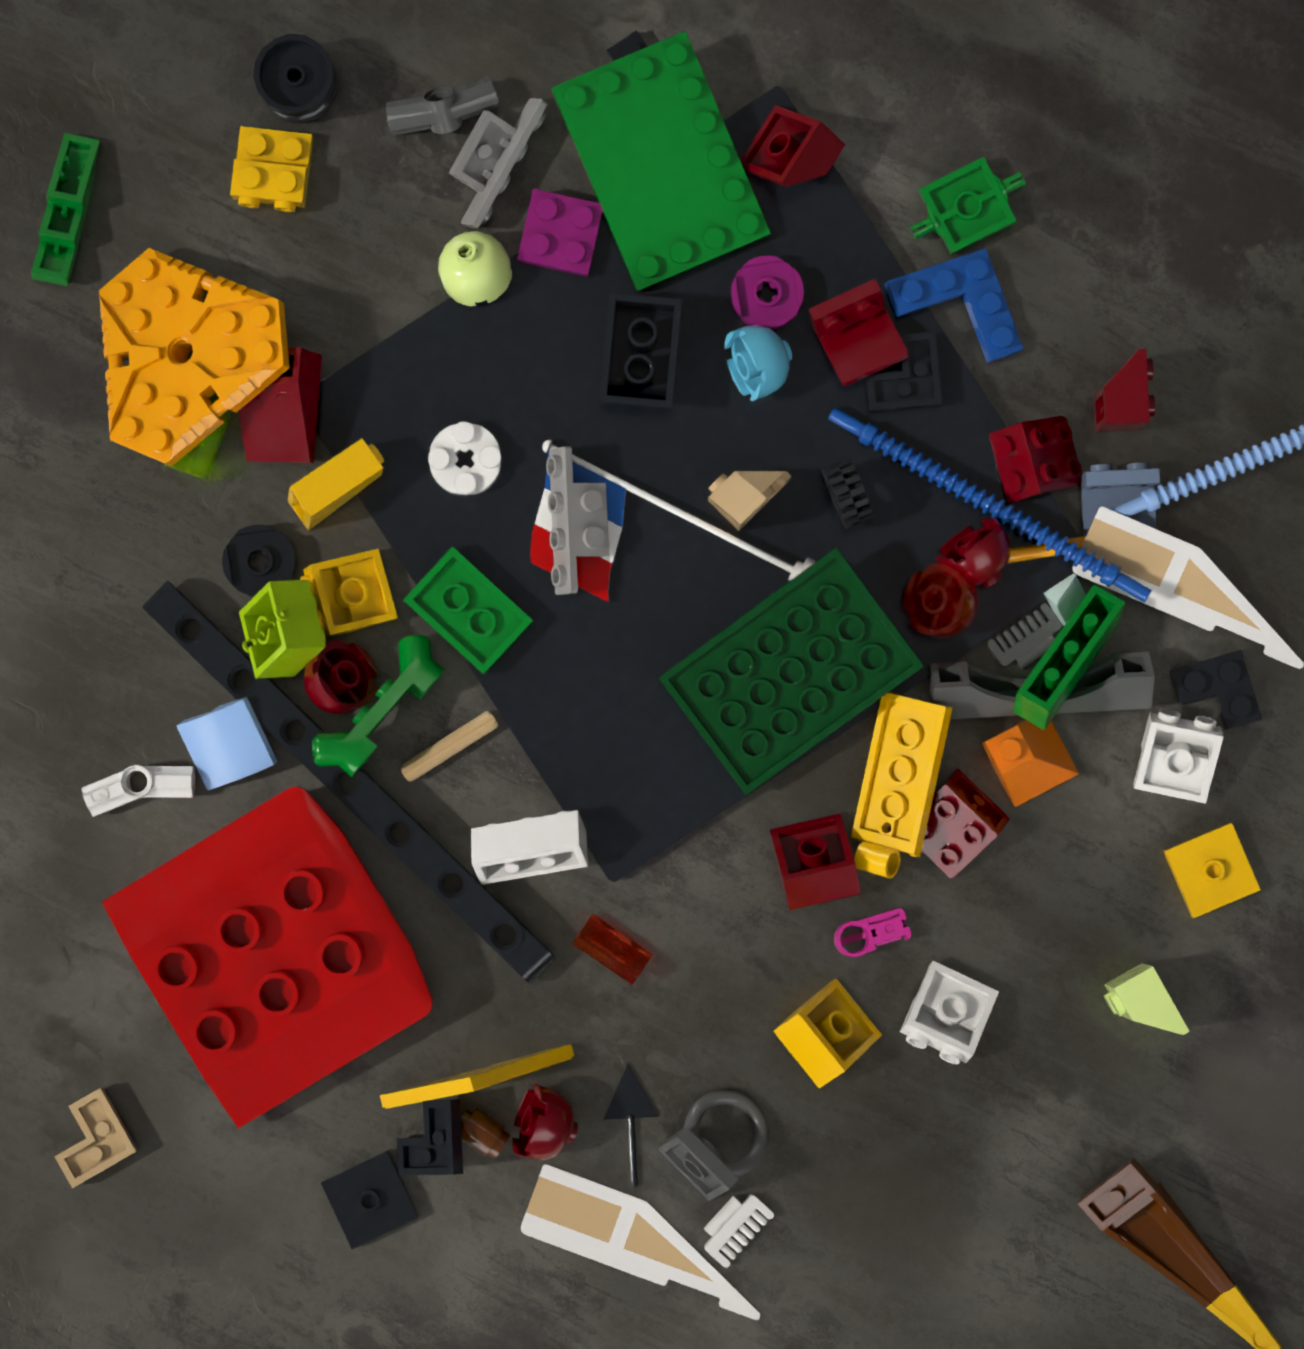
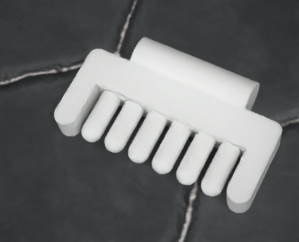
(728, 1221)

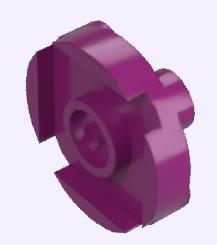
(778, 276)

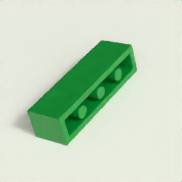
(1068, 657)

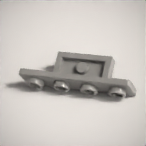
(491, 155)
(577, 520)

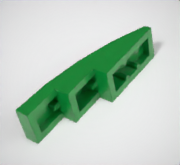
(66, 209)

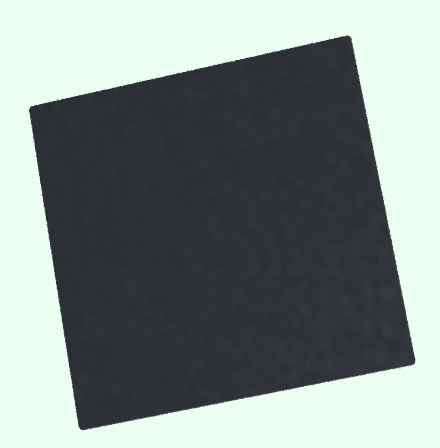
(529, 371)

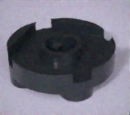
(242, 549)

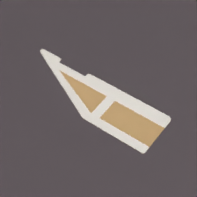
(1180, 579)
(621, 1234)

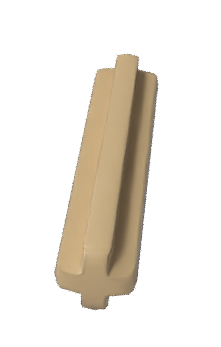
(449, 746)

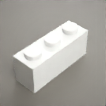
(529, 847)

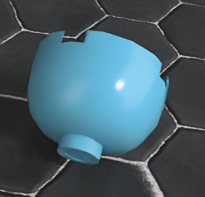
(758, 360)

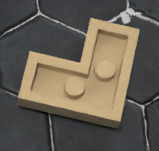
(105, 1140)

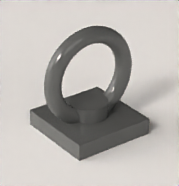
(701, 1159)

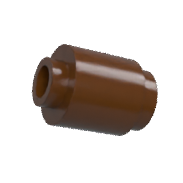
(483, 1133)

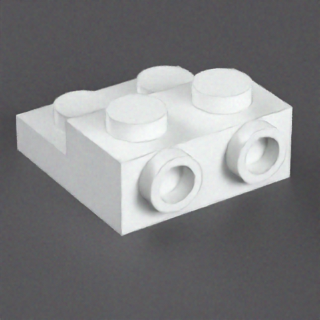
(1178, 755)
(949, 1013)

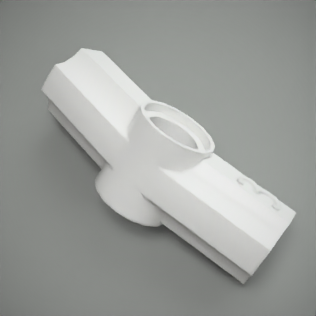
(117, 790)

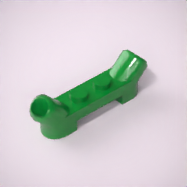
(354, 748)

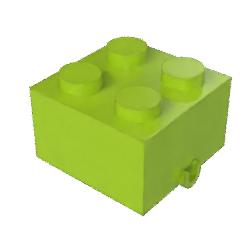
(282, 628)

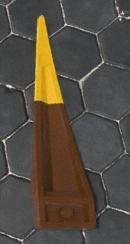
(1152, 1226)

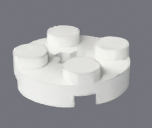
(463, 438)

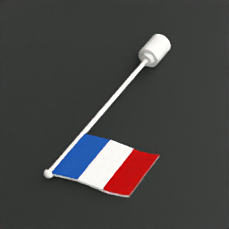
(594, 572)

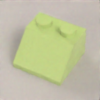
(1144, 999)

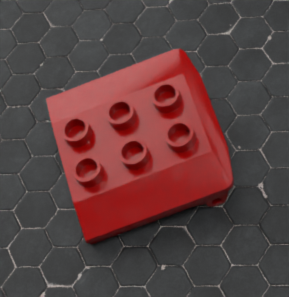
(271, 953)

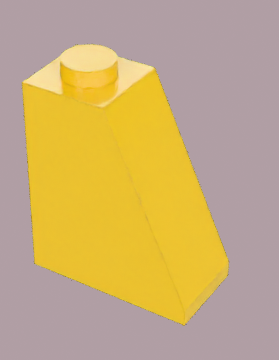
(335, 483)

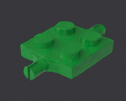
(967, 205)

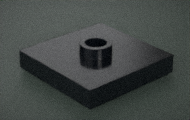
(369, 1199)

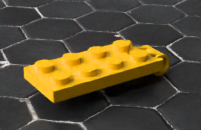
(899, 782)

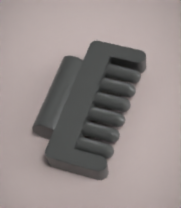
(1030, 647)

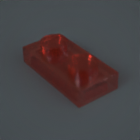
(612, 949)

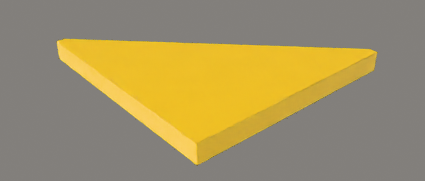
(477, 1078)

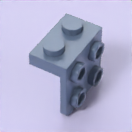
(1115, 487)

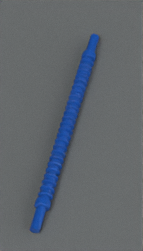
(1109, 573)

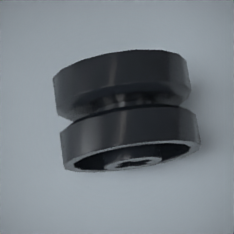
(290, 57)

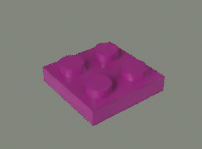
(560, 232)

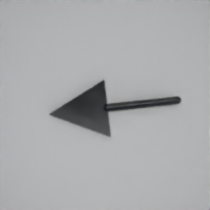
(630, 1103)

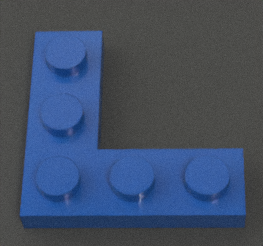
(977, 283)

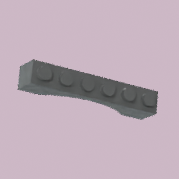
(1112, 684)

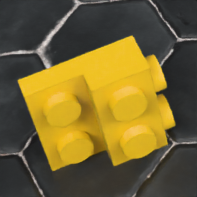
(271, 168)
(351, 592)

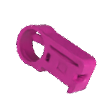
(877, 931)

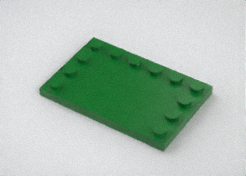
(660, 161)

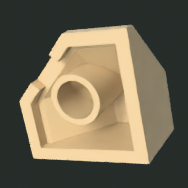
(745, 493)

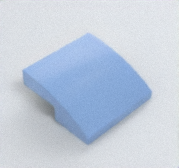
(227, 743)

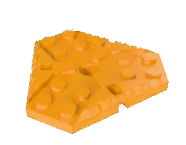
(155, 320)

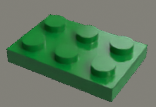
(468, 610)

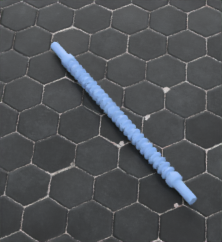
(1152, 499)

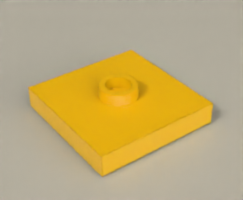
(1211, 870)

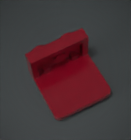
(1036, 458)

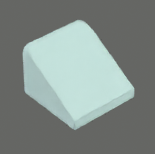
(1065, 597)

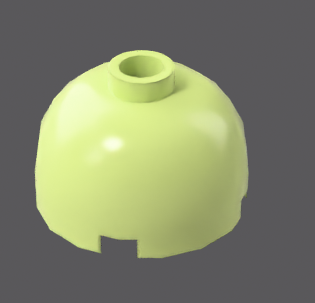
(474, 268)

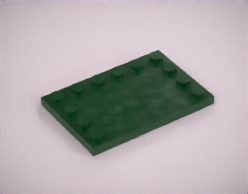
(791, 671)

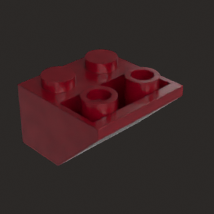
(1125, 399)

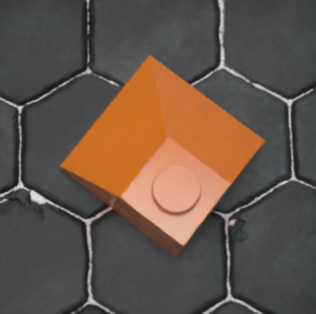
(1029, 760)

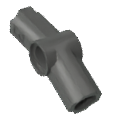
(441, 107)

